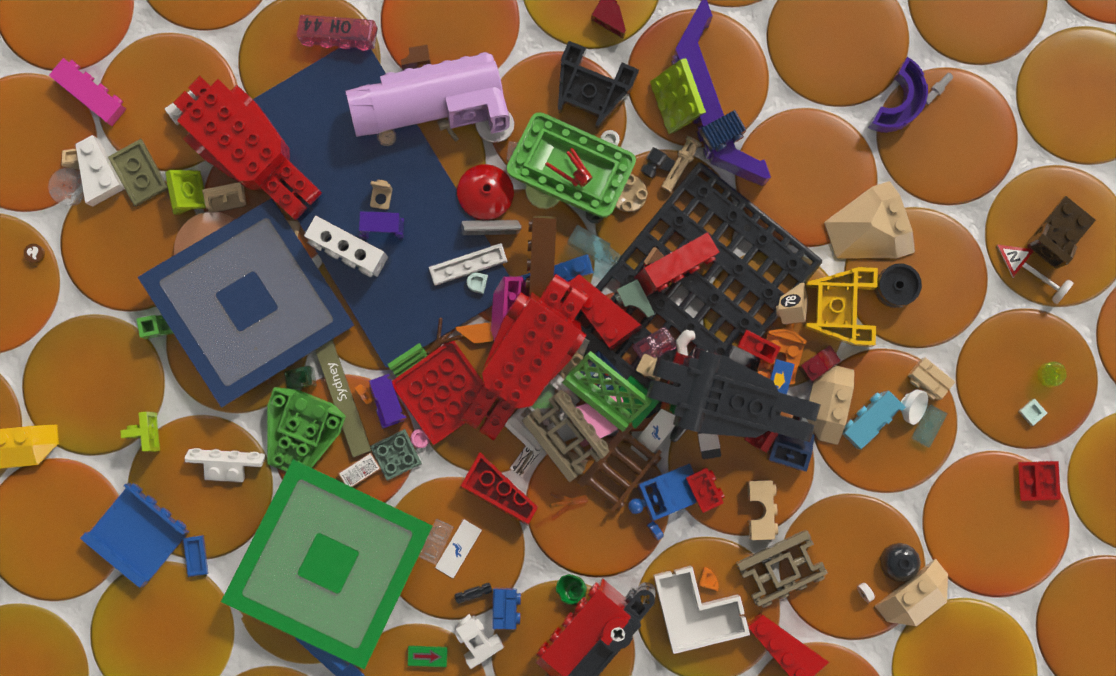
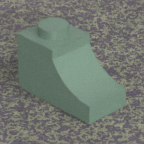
(634, 296)

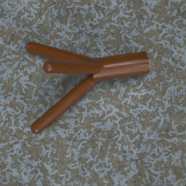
(439, 341)

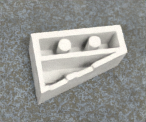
(96, 172)

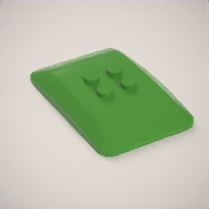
(548, 141)

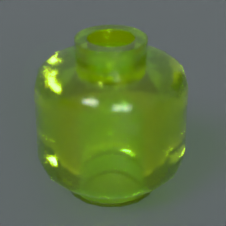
(1052, 374)

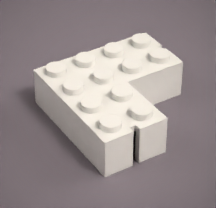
(692, 622)

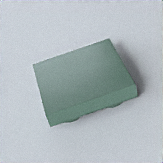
(396, 454)

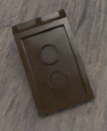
(1060, 233)

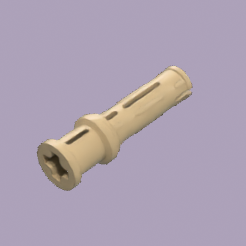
(685, 156)

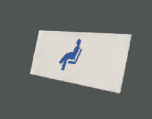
(656, 432)
(458, 548)

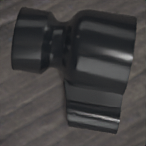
(655, 160)

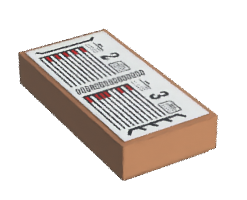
(359, 470)

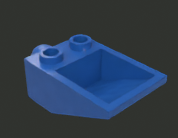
(669, 492)

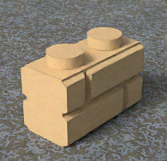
(931, 379)

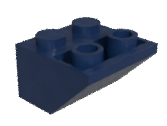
(791, 452)

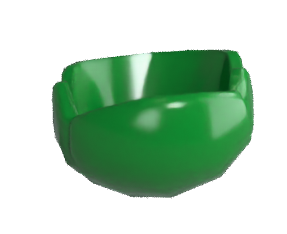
(571, 589)

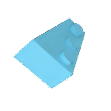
(872, 418)

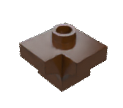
(417, 57)

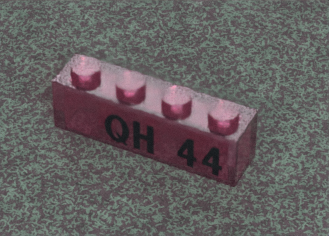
(337, 32)

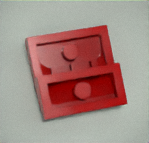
(1039, 480)

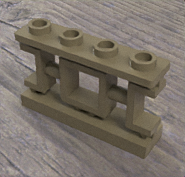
(554, 444)
(774, 552)

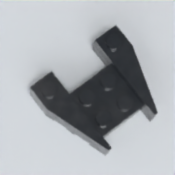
(589, 89)

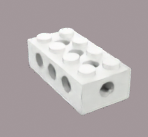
(321, 230)

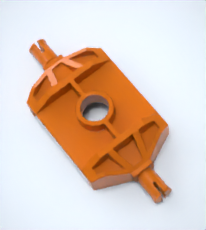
(791, 346)

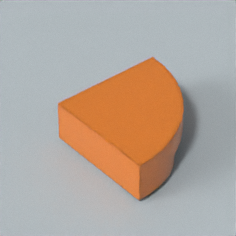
(363, 393)
(709, 579)

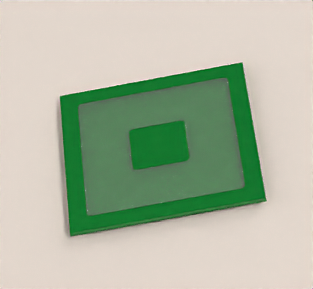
(327, 564)

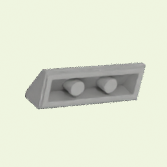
(490, 227)

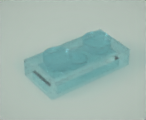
(929, 425)

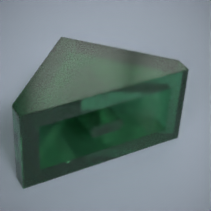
(300, 378)

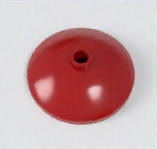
(481, 203)

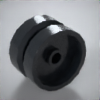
(907, 279)

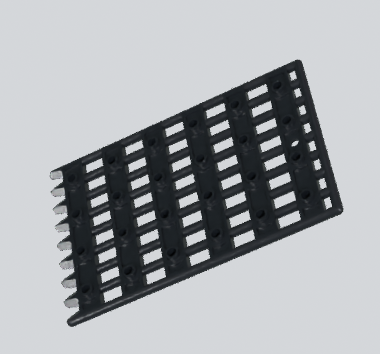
(699, 285)

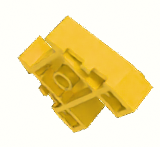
(838, 306)

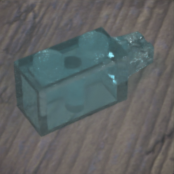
(593, 246)

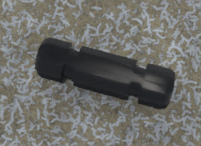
(473, 593)

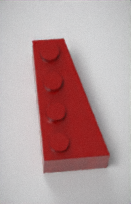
(676, 264)
(604, 315)
(497, 490)
(788, 651)

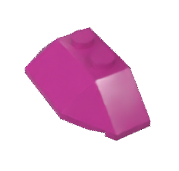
(504, 297)

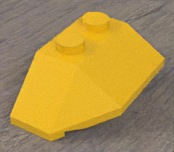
(27, 445)

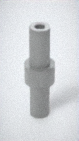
(939, 87)

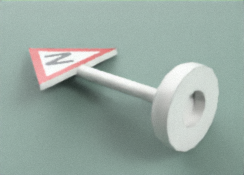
(1016, 258)

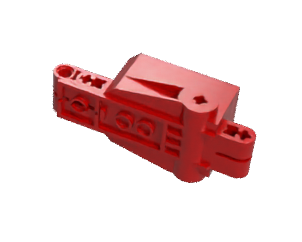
(242, 143)
(528, 352)

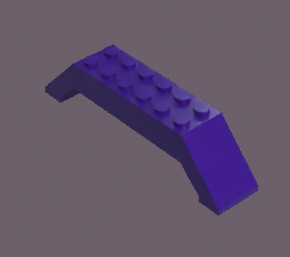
(730, 157)

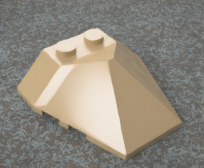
(872, 226)

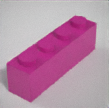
(86, 91)

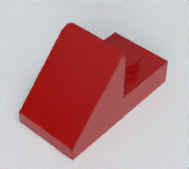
(759, 346)

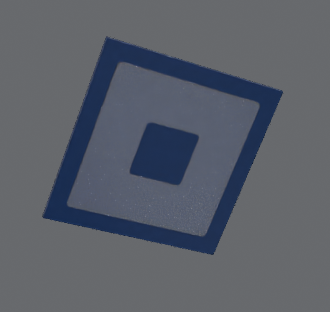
(246, 302)

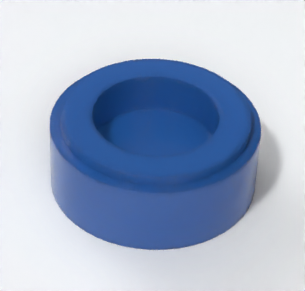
(655, 530)

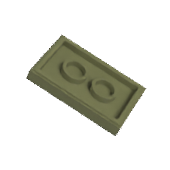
(138, 172)

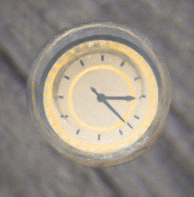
(387, 137)

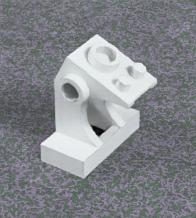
(468, 629)

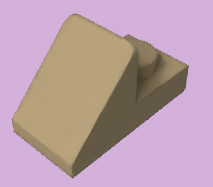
(647, 366)

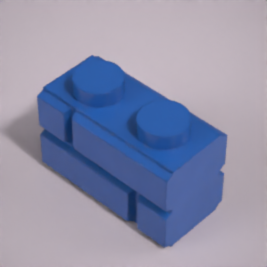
(505, 608)

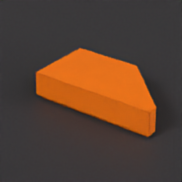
(477, 333)

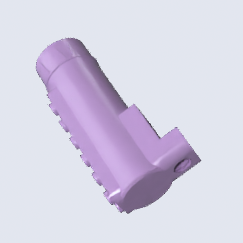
(458, 89)

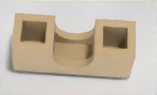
(764, 527)

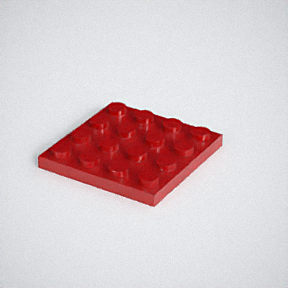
(439, 390)

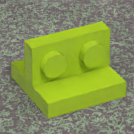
(185, 190)
(146, 431)

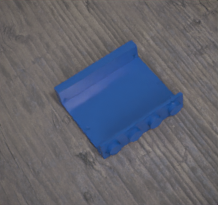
(136, 535)

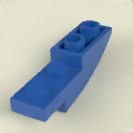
(571, 268)

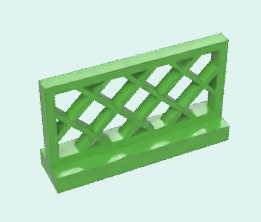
(600, 399)

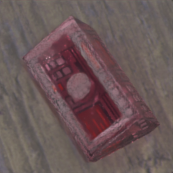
(655, 344)

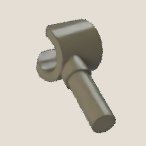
(444, 124)

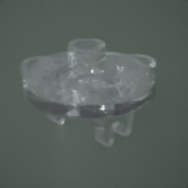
(65, 195)

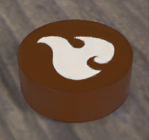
(34, 253)

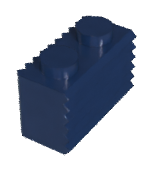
(723, 131)

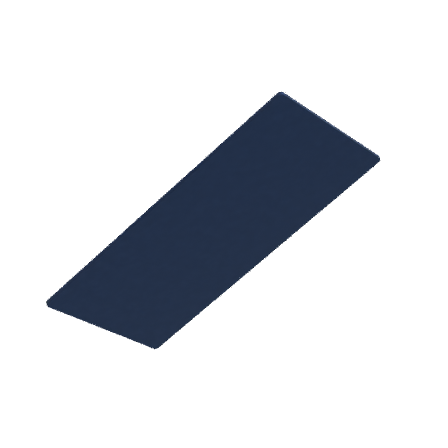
(402, 302)

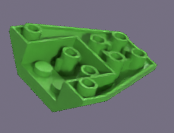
(299, 427)

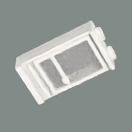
(518, 428)

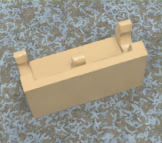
(225, 197)

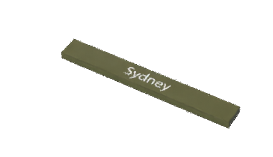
(343, 398)

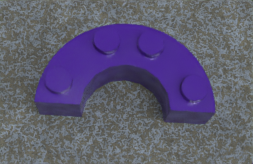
(915, 96)

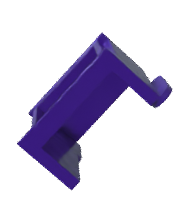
(380, 222)
(386, 400)

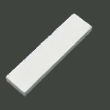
(468, 264)

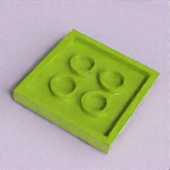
(677, 96)

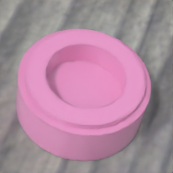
(419, 438)

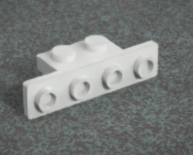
(224, 464)

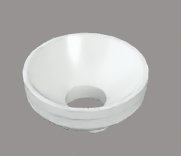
(916, 405)

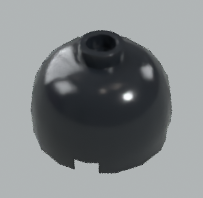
(900, 562)

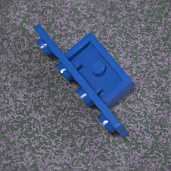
(335, 664)

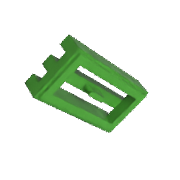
(407, 360)

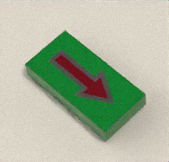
(427, 656)

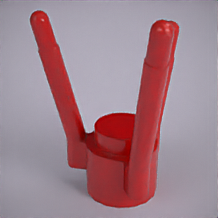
(581, 175)

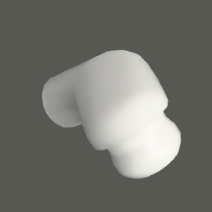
(682, 341)

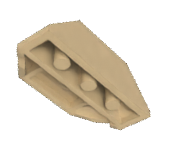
(834, 394)
(916, 597)

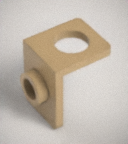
(381, 187)

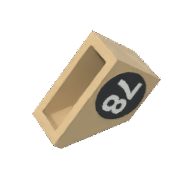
(793, 305)

